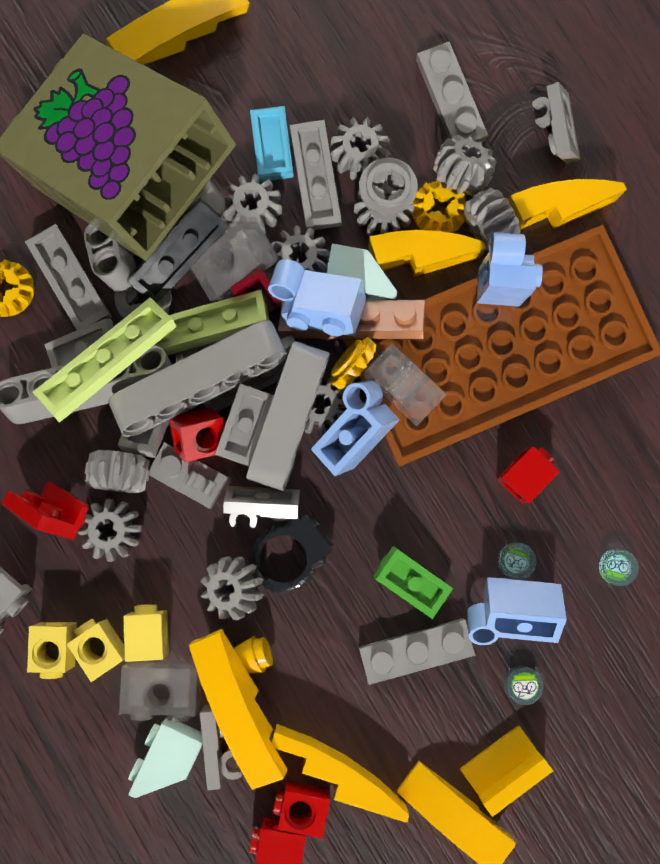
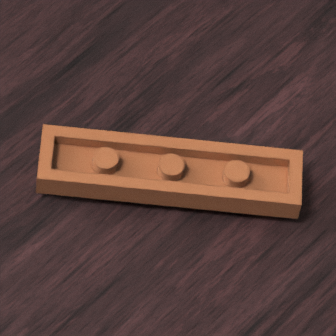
(378, 321)

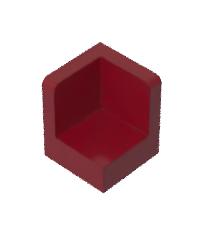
(255, 282)

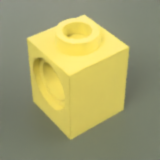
(146, 634)
(38, 660)
(92, 664)

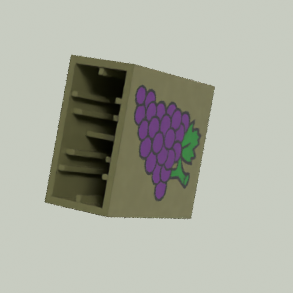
(117, 144)

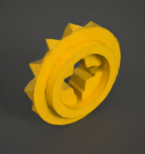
(435, 220)
(18, 298)
(352, 362)

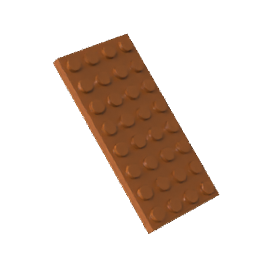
(518, 358)

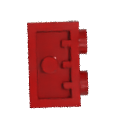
(51, 512)

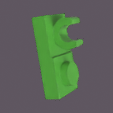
(412, 582)

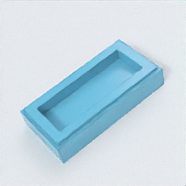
(271, 143)

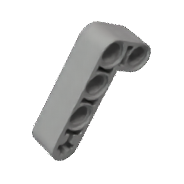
(115, 262)
(287, 416)

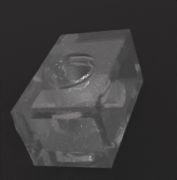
(250, 253)
(404, 384)
(138, 695)

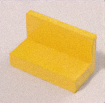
(506, 770)

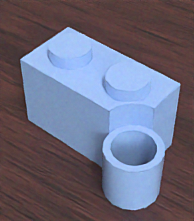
(506, 272)
(318, 299)
(356, 429)
(517, 612)

